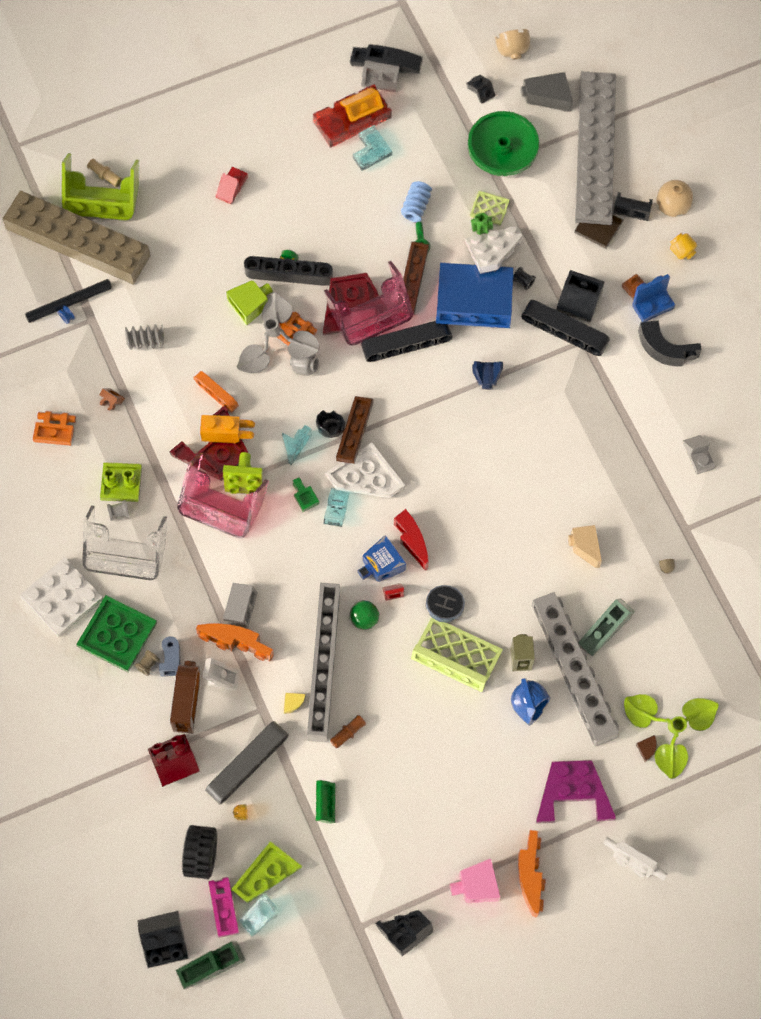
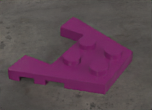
(574, 782)

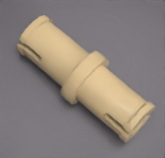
(104, 172)

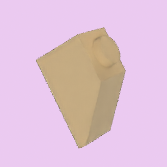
(586, 544)

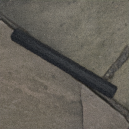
(68, 300)

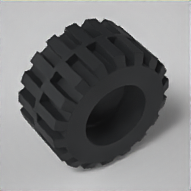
(199, 852)

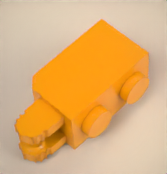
(224, 429)

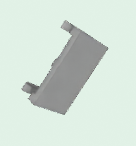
(382, 75)
(240, 605)

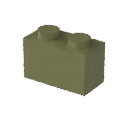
(522, 653)

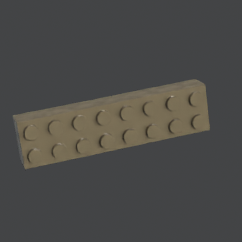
(76, 237)

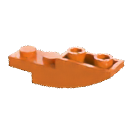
(228, 636)
(531, 881)

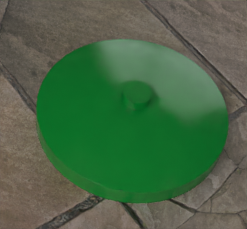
(503, 143)

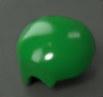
(364, 615)

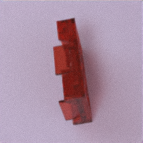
(336, 125)

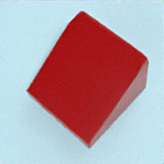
(393, 591)

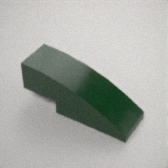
(210, 964)

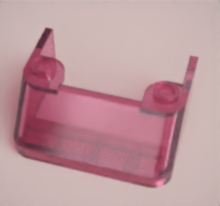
(375, 315)
(215, 508)

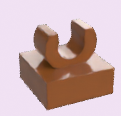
(631, 285)
(112, 397)

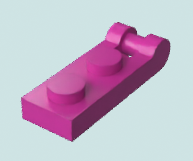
(223, 908)

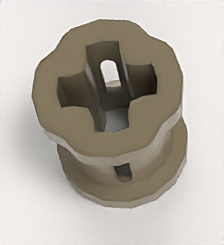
(147, 663)

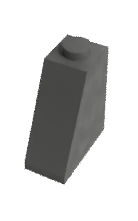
(548, 91)

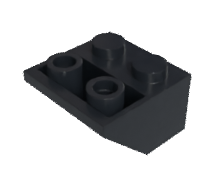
(580, 295)
(162, 939)

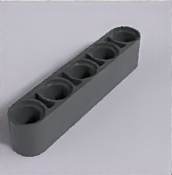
(246, 762)

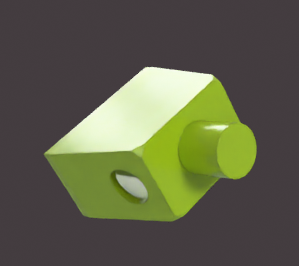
(249, 300)

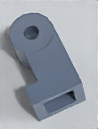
(172, 657)

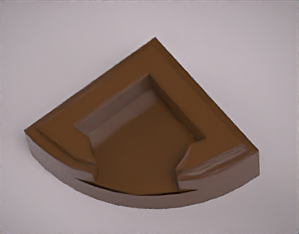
(647, 747)

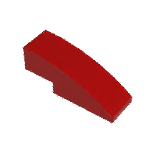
(412, 538)

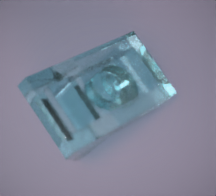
(295, 446)
(259, 915)

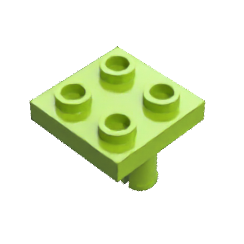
(242, 477)
(120, 482)

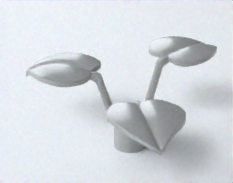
(276, 311)

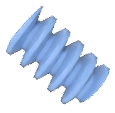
(416, 201)

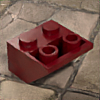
(173, 759)

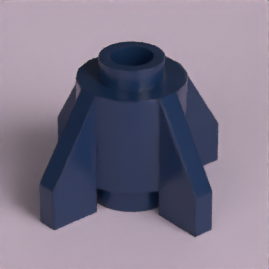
(487, 373)

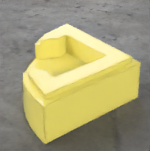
(293, 702)

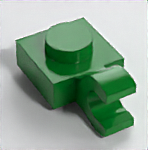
(305, 496)

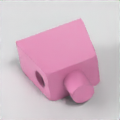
(477, 883)

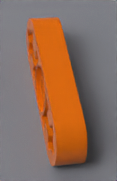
(216, 391)

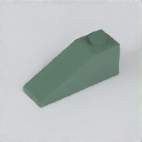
(606, 626)

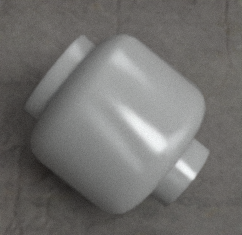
(306, 366)

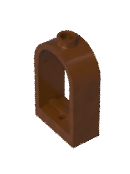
(185, 698)

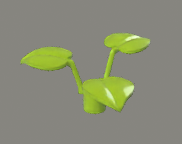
(698, 713)

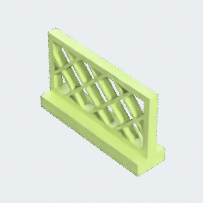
(452, 668)

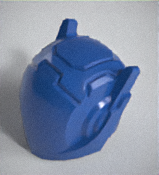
(529, 700)

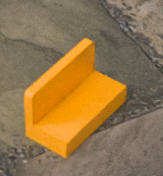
(362, 104)

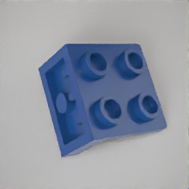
(652, 298)

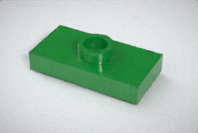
(325, 801)

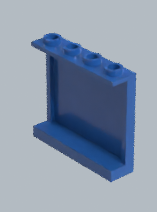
(473, 297)

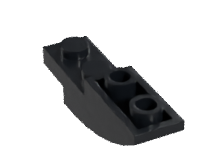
(405, 60)

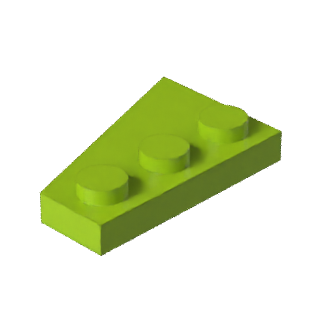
(265, 872)

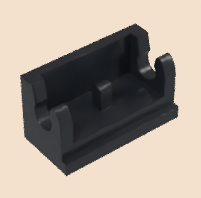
(632, 208)

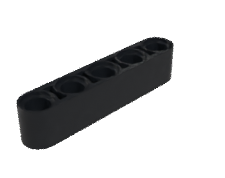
(281, 265)
(565, 327)
(405, 341)

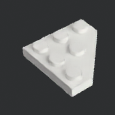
(492, 248)
(367, 476)

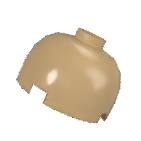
(513, 43)
(674, 198)

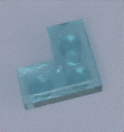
(375, 149)

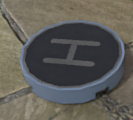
(445, 603)

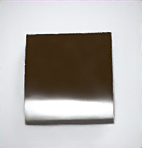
(599, 233)

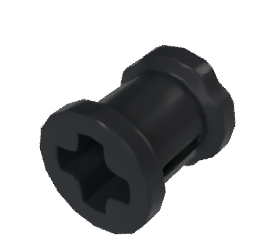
(523, 278)

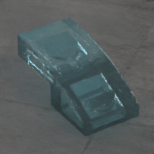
(336, 507)

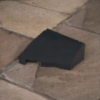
(406, 931)

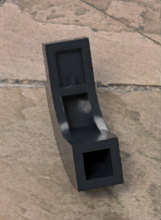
(661, 349)

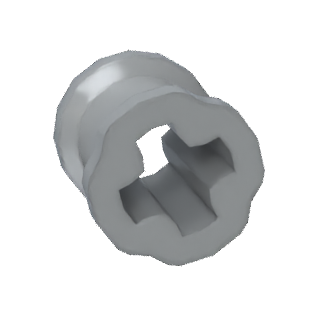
(118, 510)

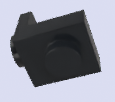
(482, 87)

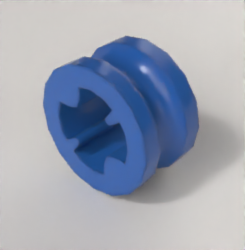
(66, 314)

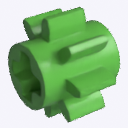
(481, 223)

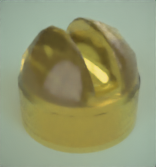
(240, 812)

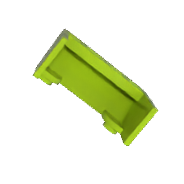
(99, 201)

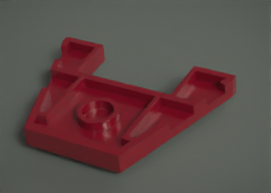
(353, 290)
(214, 454)

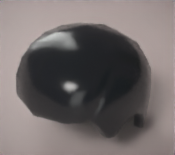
(330, 424)

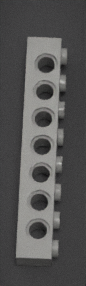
(323, 662)
(598, 733)

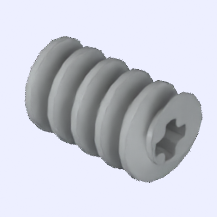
(144, 337)

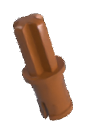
(347, 731)

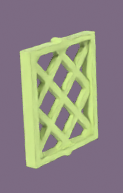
(491, 197)

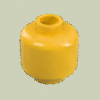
(683, 246)

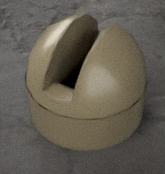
(667, 565)

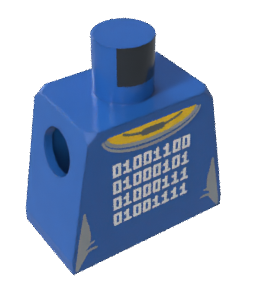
(382, 561)

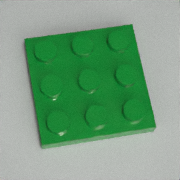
(116, 633)

